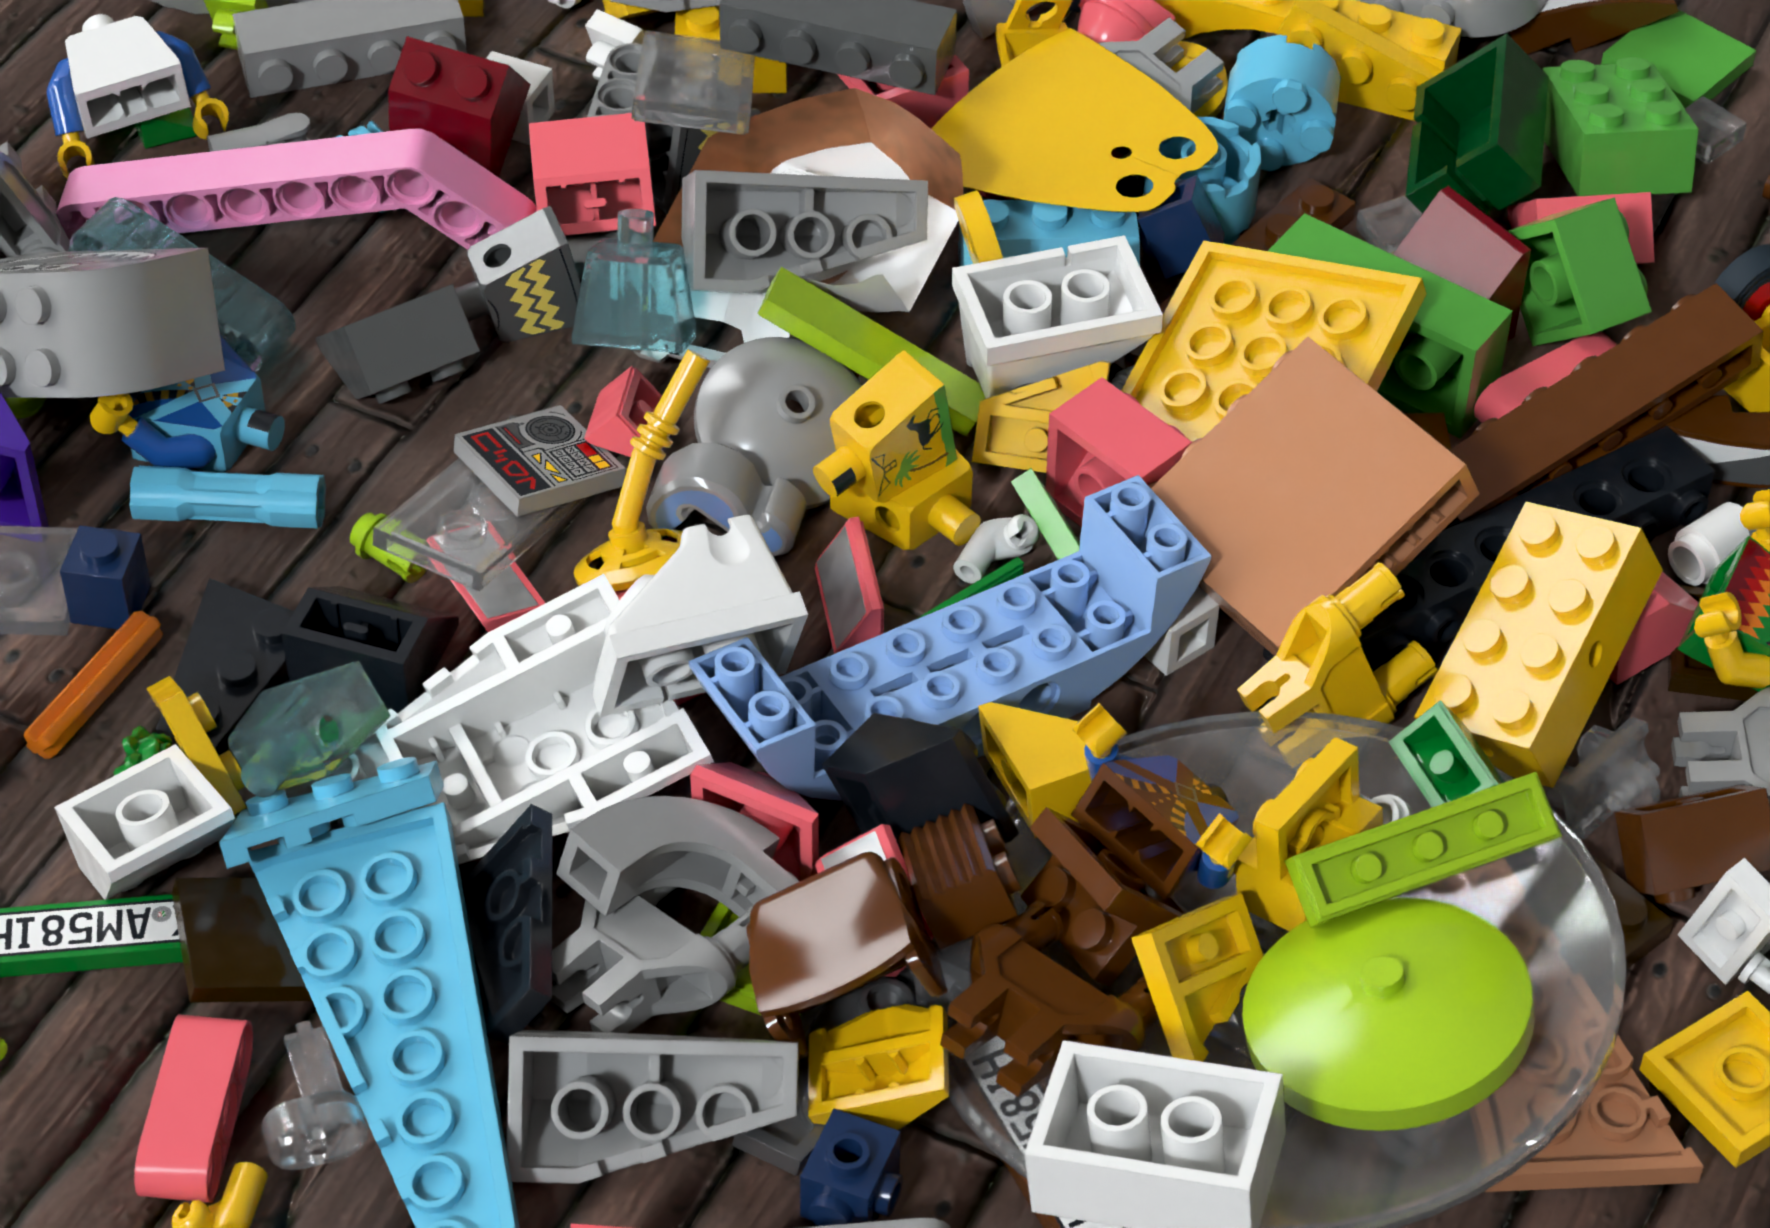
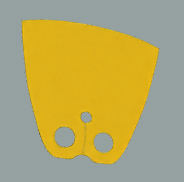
(1056, 114)

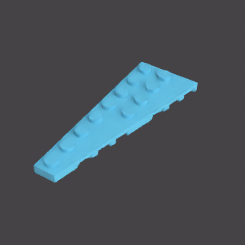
(395, 982)

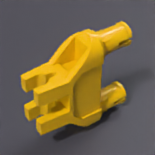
(1325, 667)

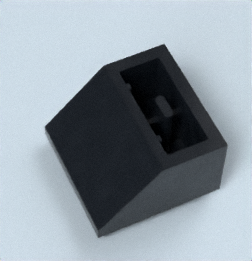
(388, 637)
(912, 773)

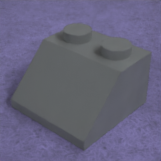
(400, 344)

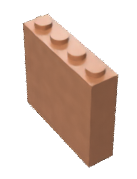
(1309, 491)

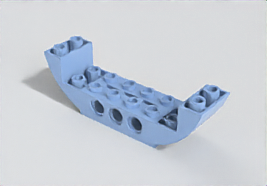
(1025, 644)

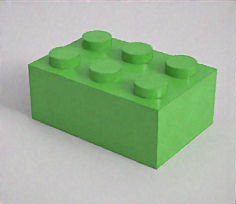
(1619, 129)

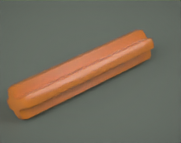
(93, 685)

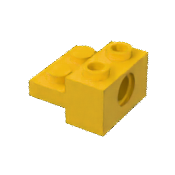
(1309, 813)

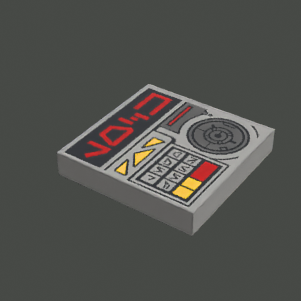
(538, 460)

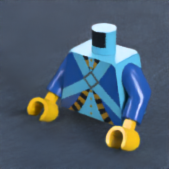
(194, 421)

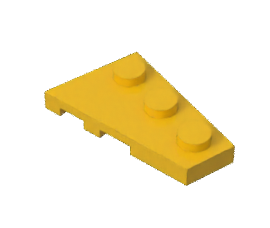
(1371, 68)

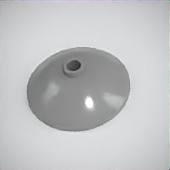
(747, 409)

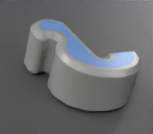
(721, 487)

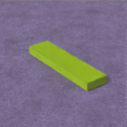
(860, 341)
(1422, 849)

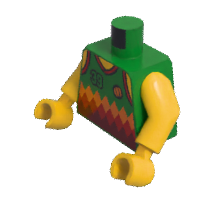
(1734, 612)

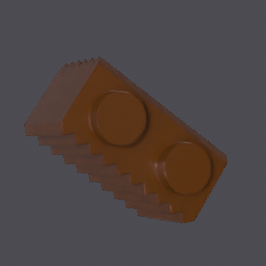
(960, 875)

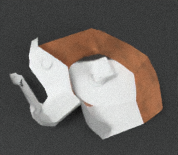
(842, 137)

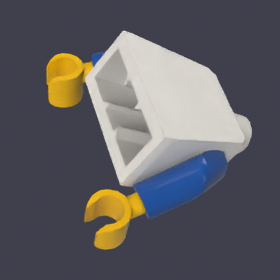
(121, 78)

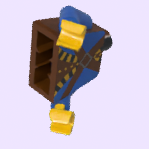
(1156, 813)

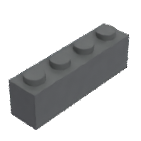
(869, 40)

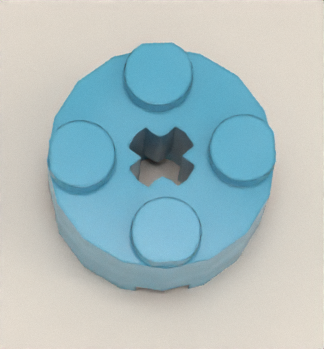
(1284, 100)
(1227, 178)

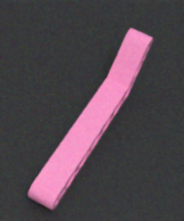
(305, 182)

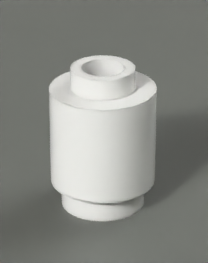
(1706, 543)

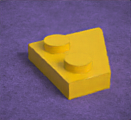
(1016, 423)
(189, 723)
(1198, 970)

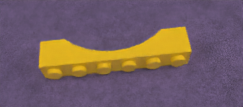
(1421, 36)

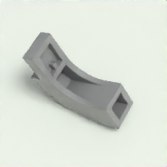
(671, 844)

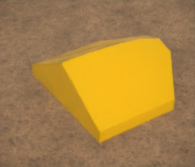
(880, 1066)

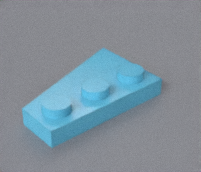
(298, 819)

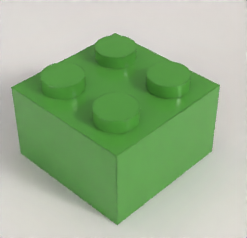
(1580, 273)

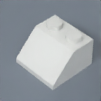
(143, 821)

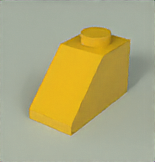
(1035, 759)

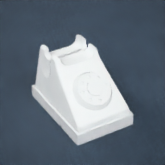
(1052, 312)
(695, 604)

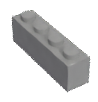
(337, 40)

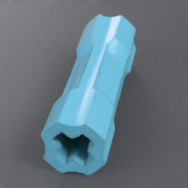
(222, 496)

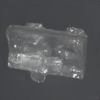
(1610, 777)

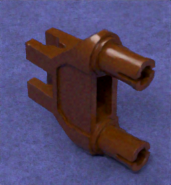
(1038, 1002)

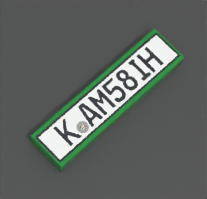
(88, 935)

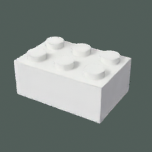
(1154, 1140)

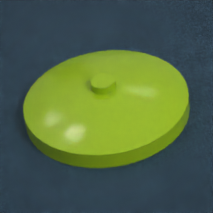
(1390, 1014)

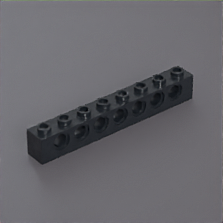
(1644, 484)

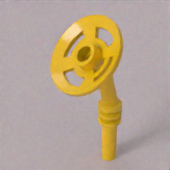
(631, 546)

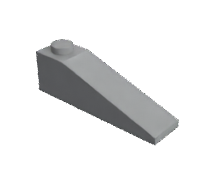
(751, 224)
(625, 1099)

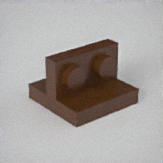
(1095, 897)

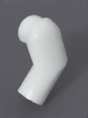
(993, 542)

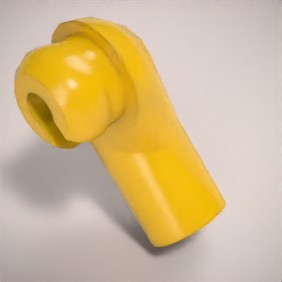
(236, 1206)

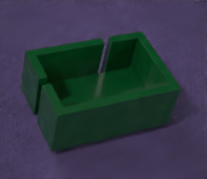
(1480, 129)

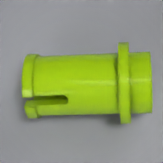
(362, 539)

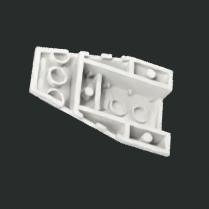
(525, 729)

